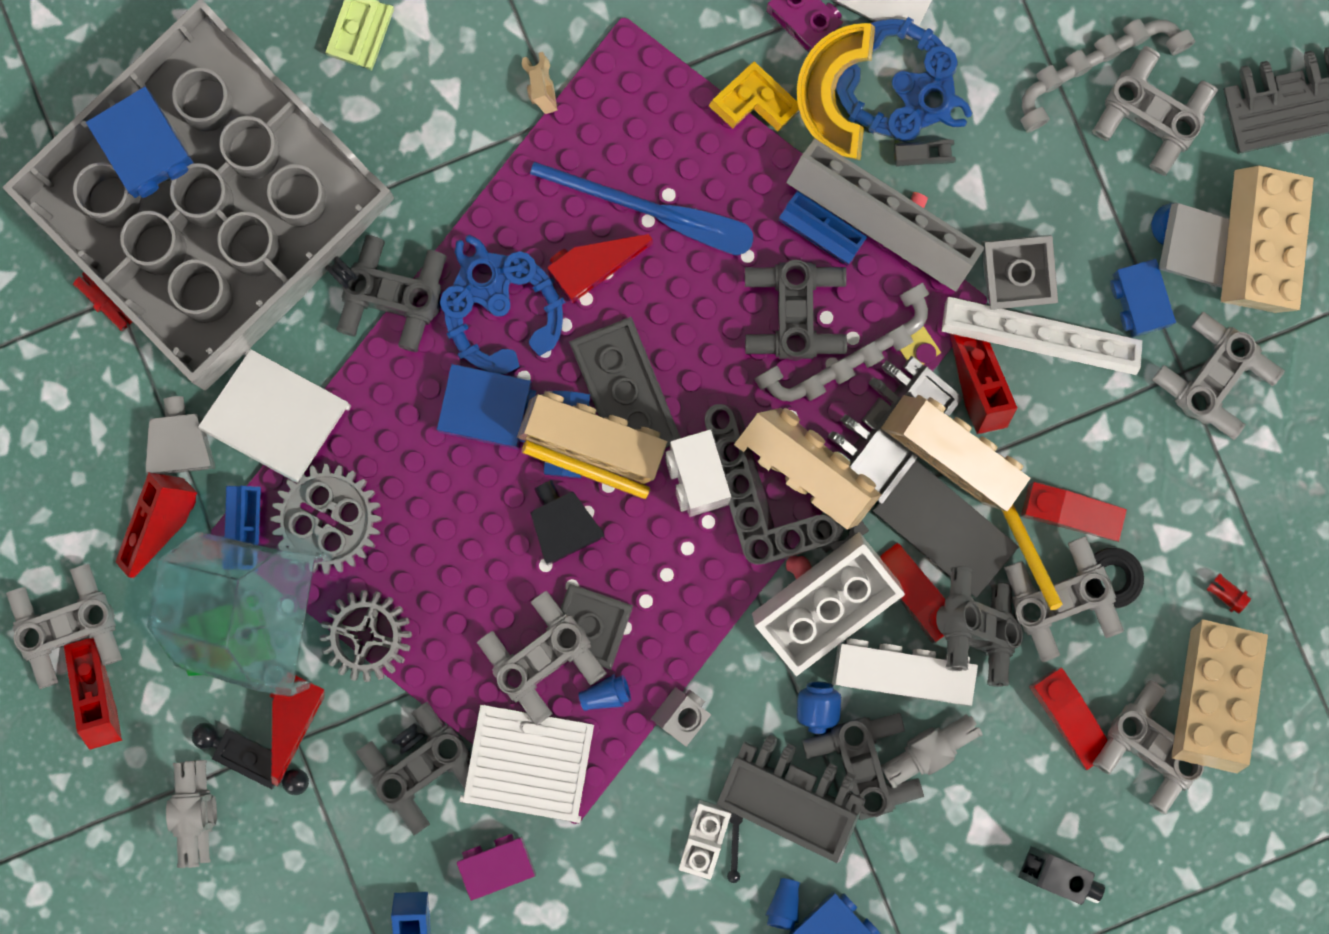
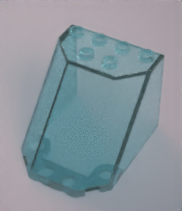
(234, 610)

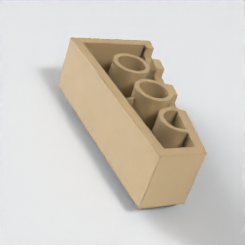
(810, 465)

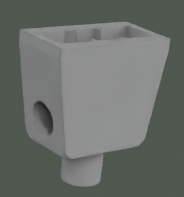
(177, 442)

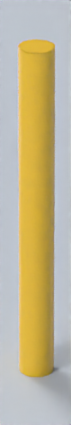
(585, 469)
(1032, 558)

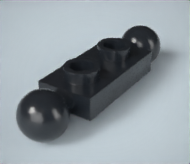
(246, 757)

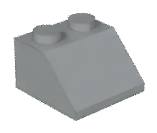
(1020, 271)

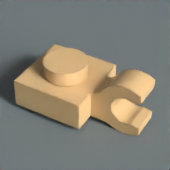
(541, 86)

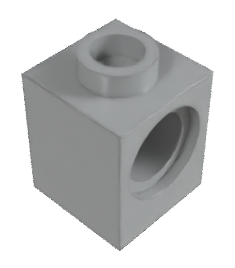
(686, 728)

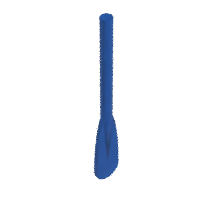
(703, 226)

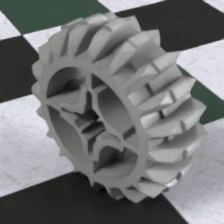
(361, 651)

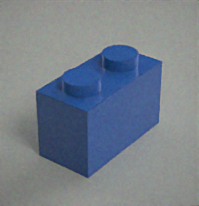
(1142, 298)

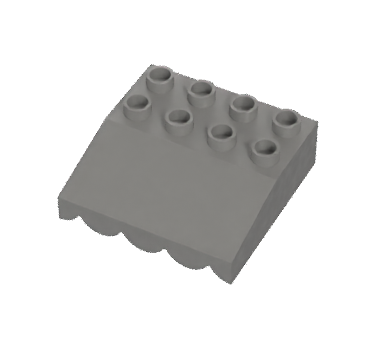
(232, 238)

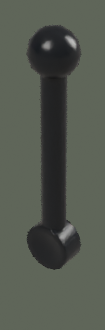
(734, 876)

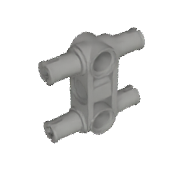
(1154, 111)
(1218, 375)
(1073, 596)
(64, 626)
(541, 658)
(1149, 743)
(931, 750)
(191, 813)

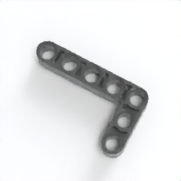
(755, 497)

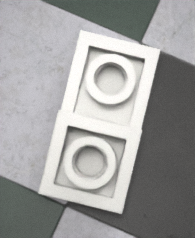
(705, 840)

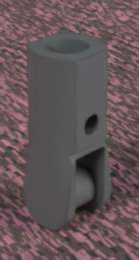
(918, 153)

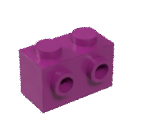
(805, 19)
(495, 867)

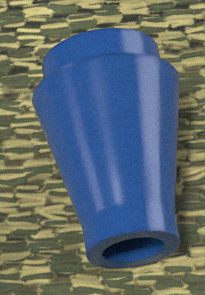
(606, 694)
(784, 906)

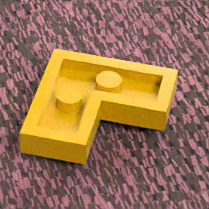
(755, 91)

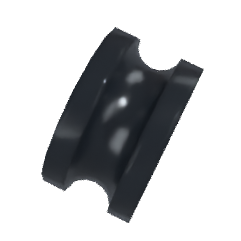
(341, 272)
(408, 739)

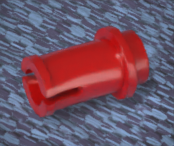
(1230, 595)

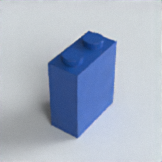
(140, 143)
(484, 406)
(834, 916)

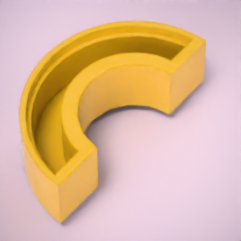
(818, 85)

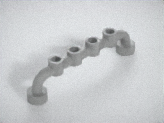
(1106, 50)
(843, 369)

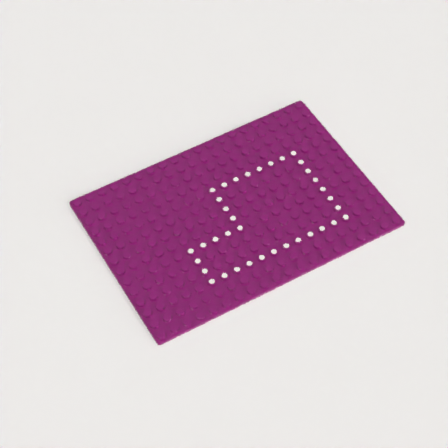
(458, 509)

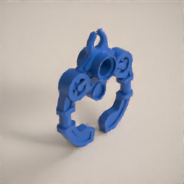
(912, 88)
(494, 296)

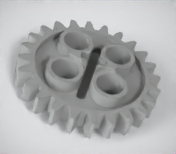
(341, 492)

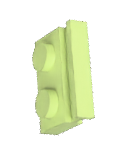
(359, 32)

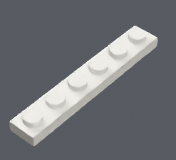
(1042, 336)

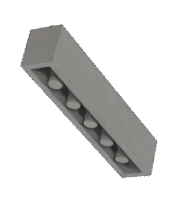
(885, 214)

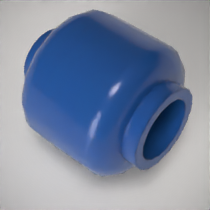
(819, 707)

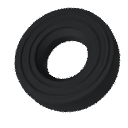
(1132, 569)

